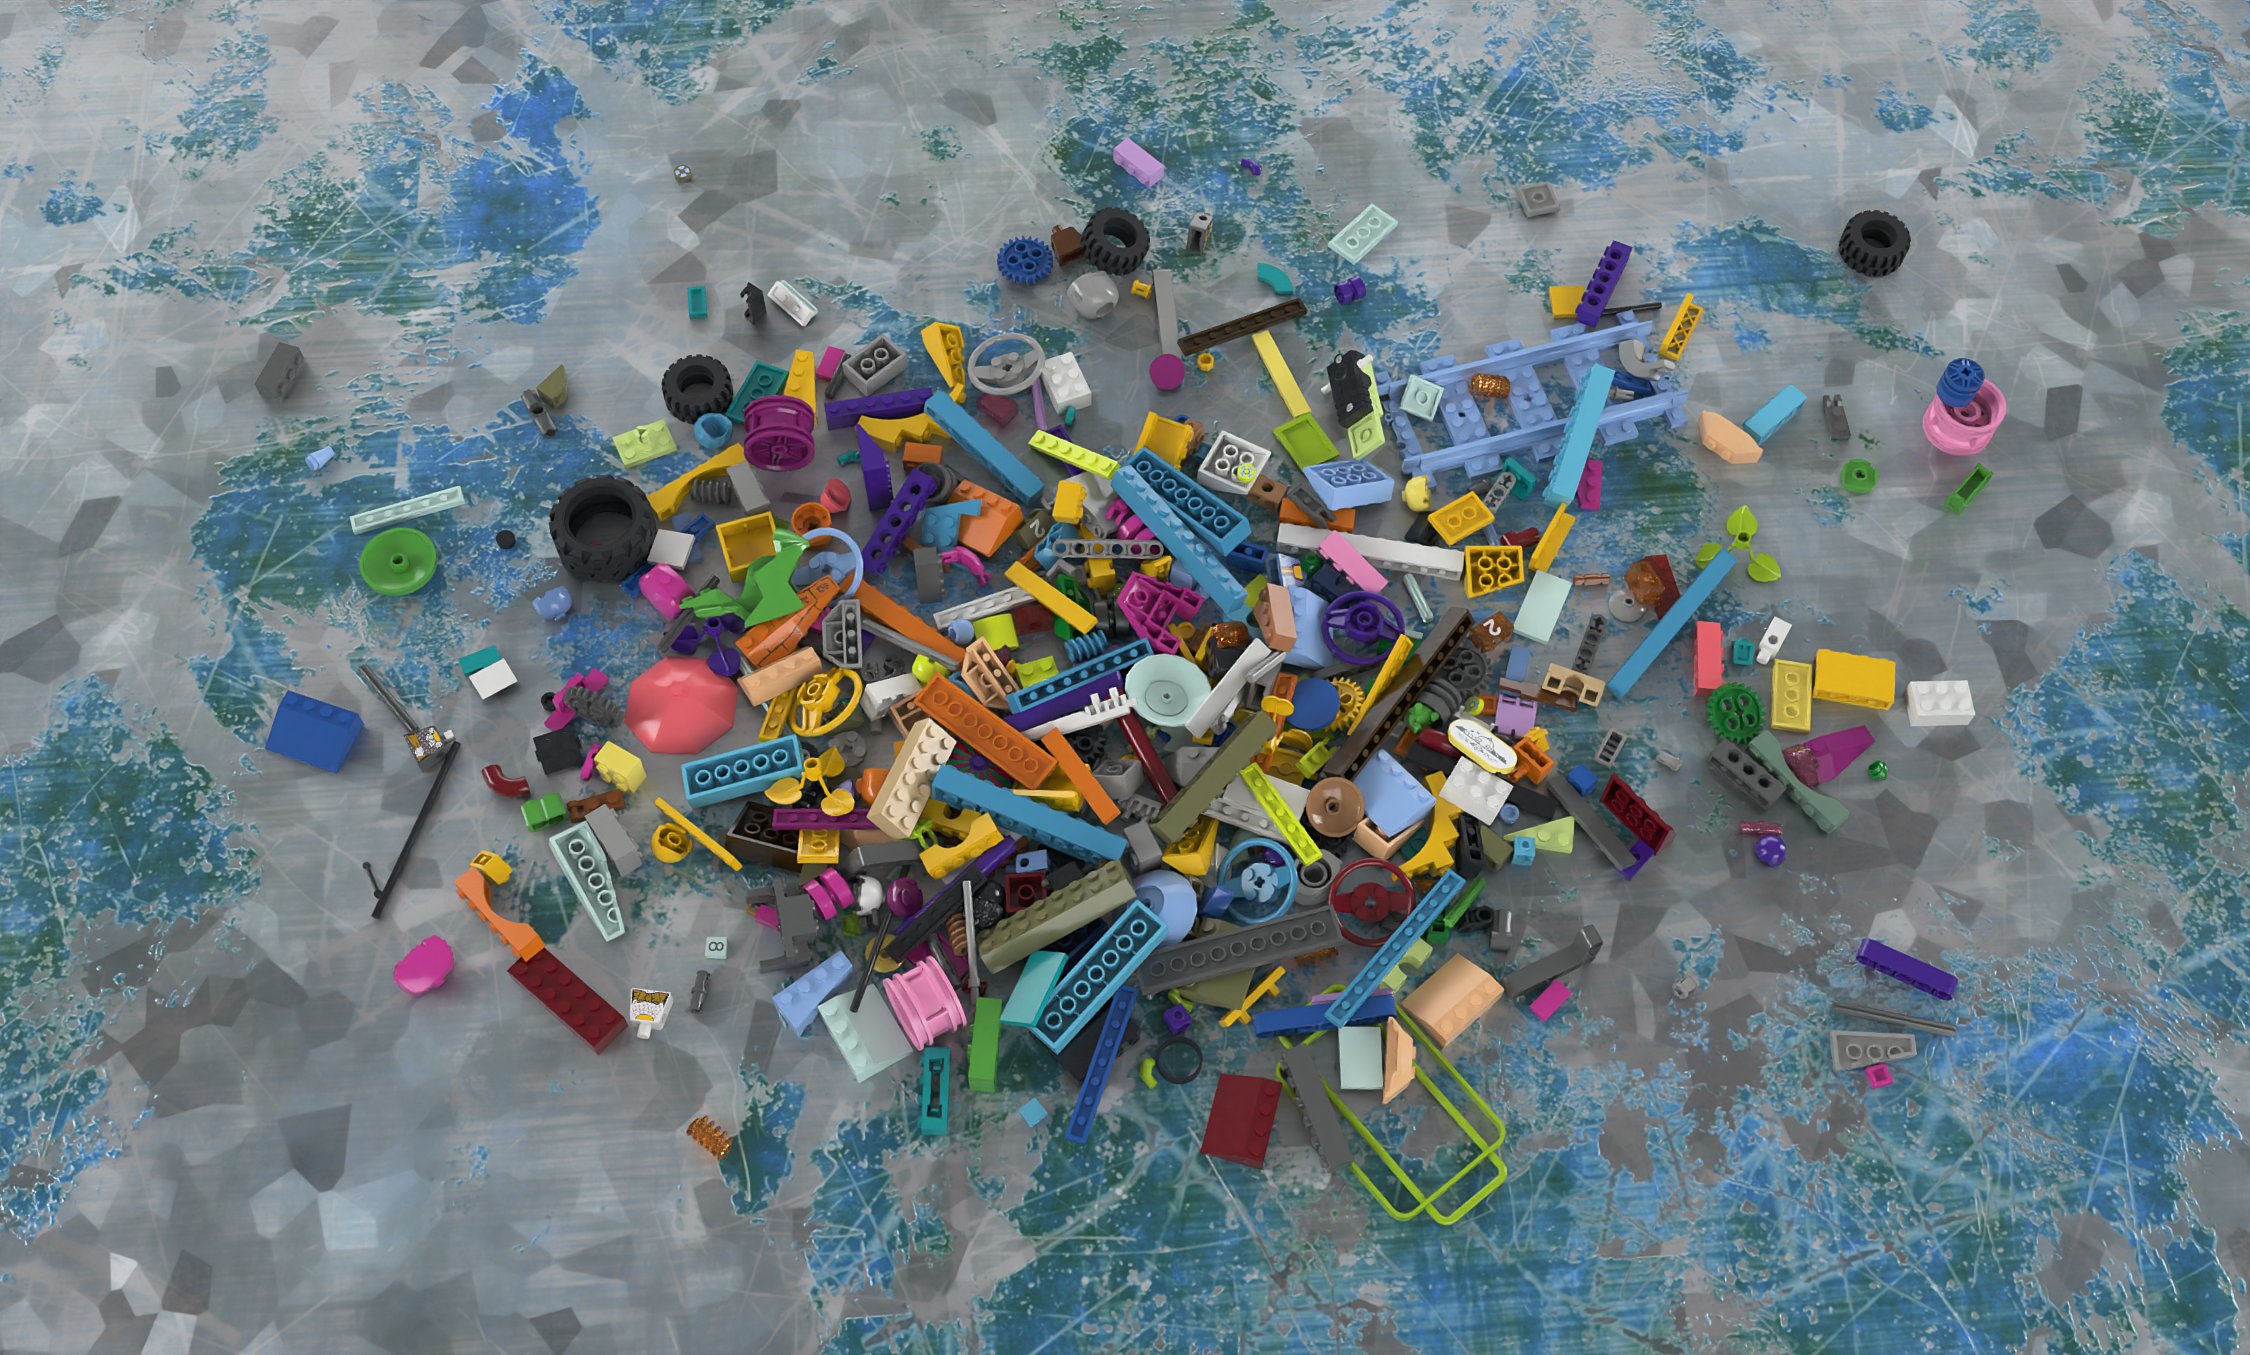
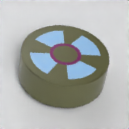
(682, 173)

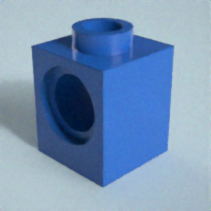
(1582, 780)

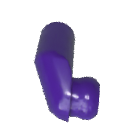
(1257, 168)

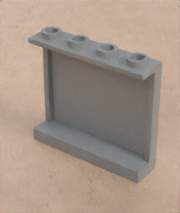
(1097, 503)

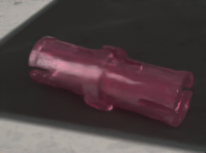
(1760, 828)

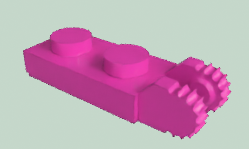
(1119, 509)

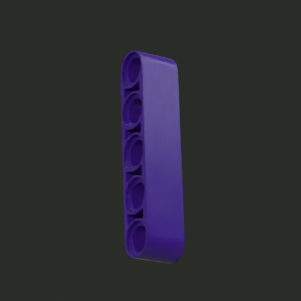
(1907, 969)

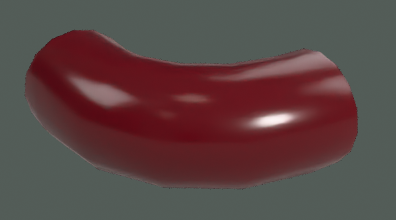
(1439, 741)
(503, 785)

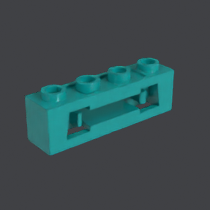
(934, 1057)

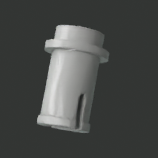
(1669, 760)

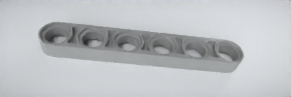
(1108, 552)

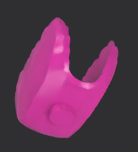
(665, 590)
(424, 966)

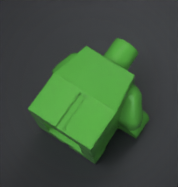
(1419, 717)

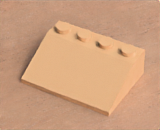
(1452, 999)

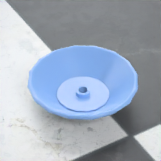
(1169, 899)

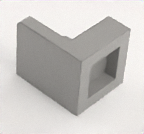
(1058, 568)

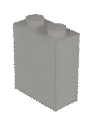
(1262, 687)

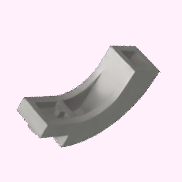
(1634, 361)

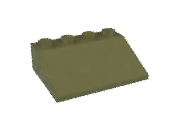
(1221, 991)

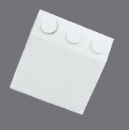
(1223, 461)

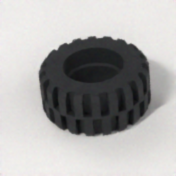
(1882, 228)
(1108, 256)
(692, 371)

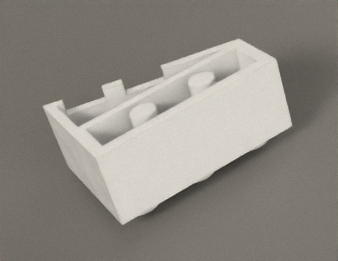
(884, 693)

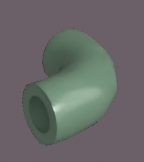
(1242, 859)

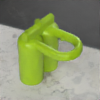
(921, 826)

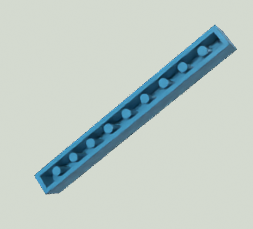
(1179, 539)

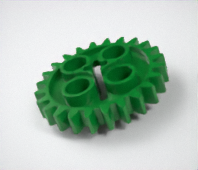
(1719, 716)

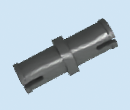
(699, 991)

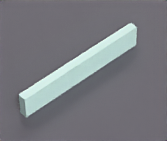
(407, 510)

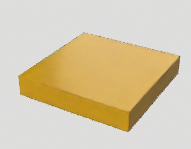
(1565, 300)

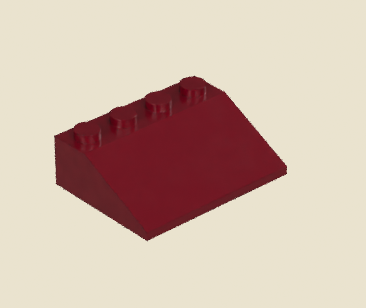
(1637, 815)
(1241, 1119)

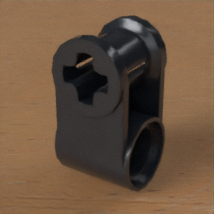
(1471, 921)

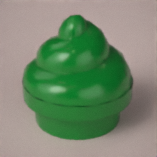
(1878, 770)

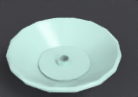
(1171, 678)

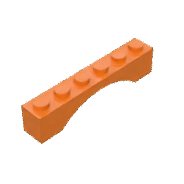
(519, 936)

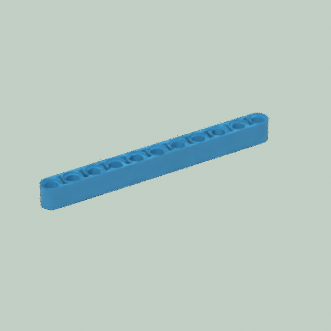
(1670, 623)

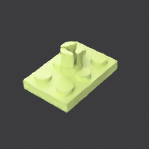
(644, 443)

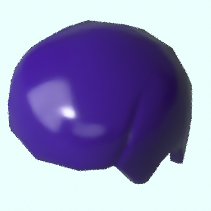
(1771, 849)

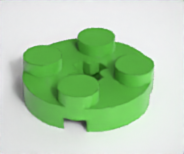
(1856, 484)

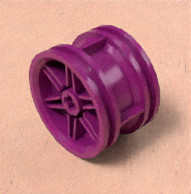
(779, 433)

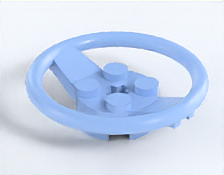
(841, 565)

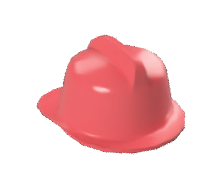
(835, 496)

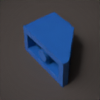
(1214, 903)

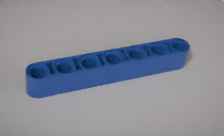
(1312, 1019)

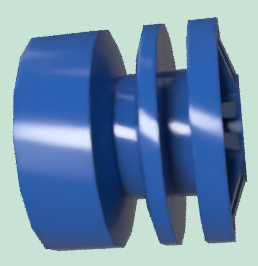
(1960, 382)

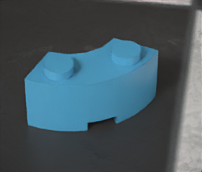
(1044, 551)

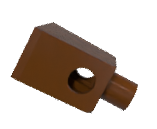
(1066, 244)

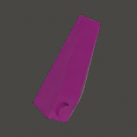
(1838, 750)

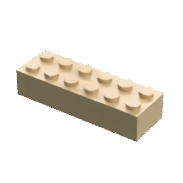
(911, 779)

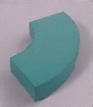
(1274, 277)

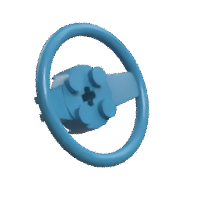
(1249, 883)

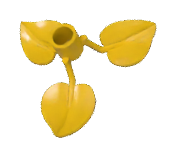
(1293, 738)
(830, 764)

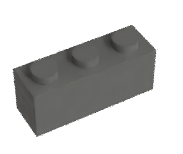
(279, 371)

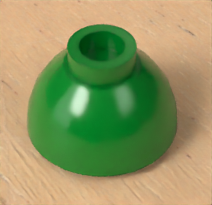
(1310, 564)

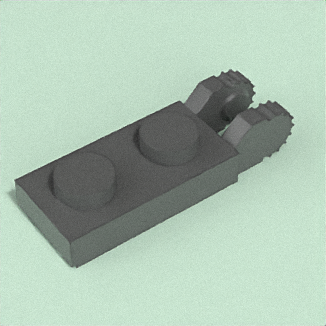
(1836, 418)
(1311, 505)

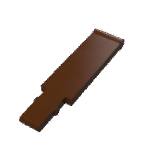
(1537, 693)

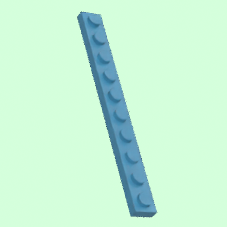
(1394, 949)

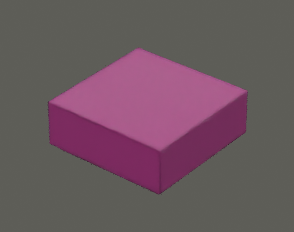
(1878, 1076)

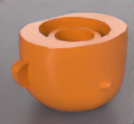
(870, 784)

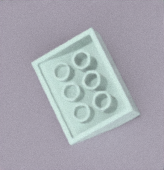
(865, 1038)

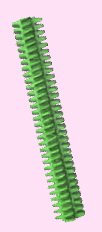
(1464, 902)

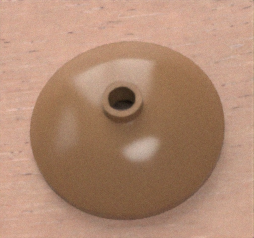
(1347, 808)

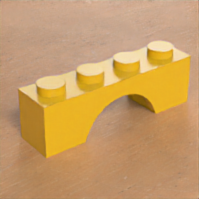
(982, 836)

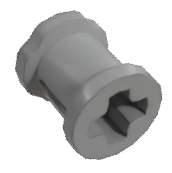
(1685, 985)

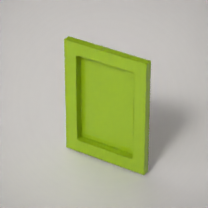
(1306, 441)

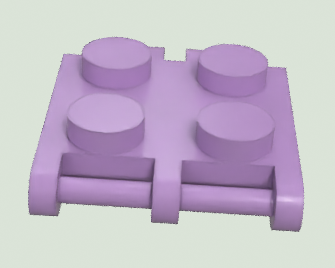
(1514, 717)

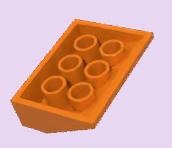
(996, 519)

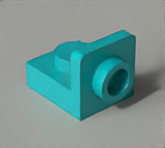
(1742, 651)

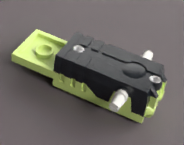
(1356, 401)

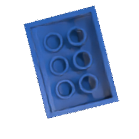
(313, 731)

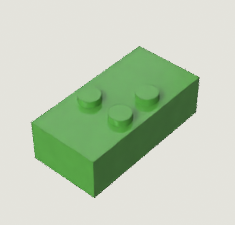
(985, 1045)

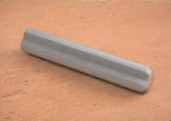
(1265, 666)

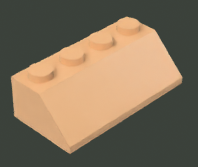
(781, 675)

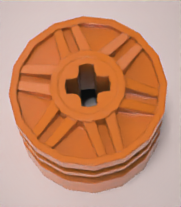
(811, 517)

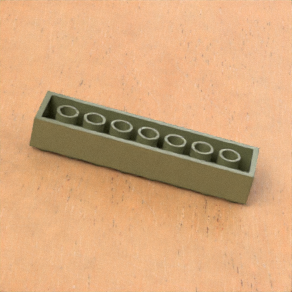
(1213, 777)
(1055, 916)

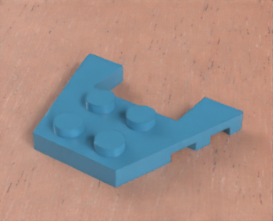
(942, 525)

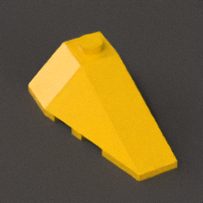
(945, 347)
(1195, 850)

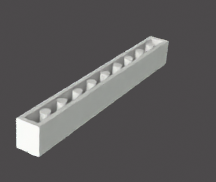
(1376, 551)

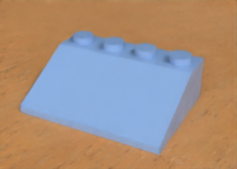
(1349, 483)
(1309, 647)
(1392, 794)

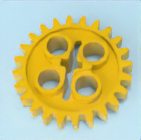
(1351, 703)

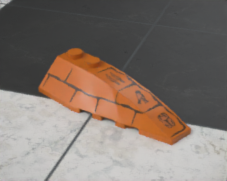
(780, 636)

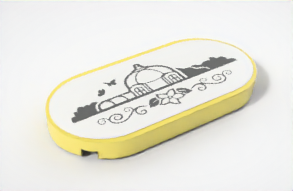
(1482, 746)

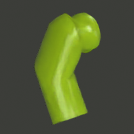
(1174, 997)
(1146, 1070)

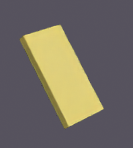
(1791, 696)

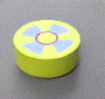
(1246, 473)
(1474, 705)

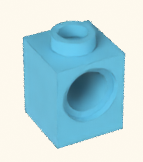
(1523, 850)

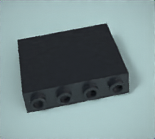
(1080, 1050)

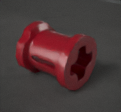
(982, 989)

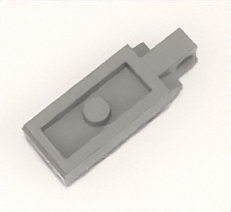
(1219, 724)

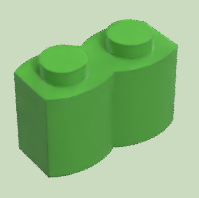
(544, 812)

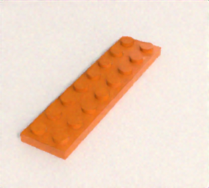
(985, 732)

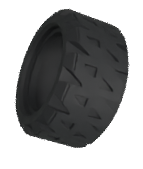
(595, 497)

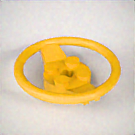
(818, 697)

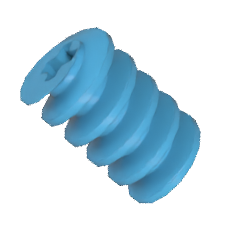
(1086, 645)

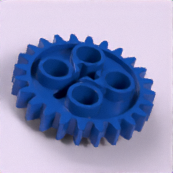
(1025, 260)

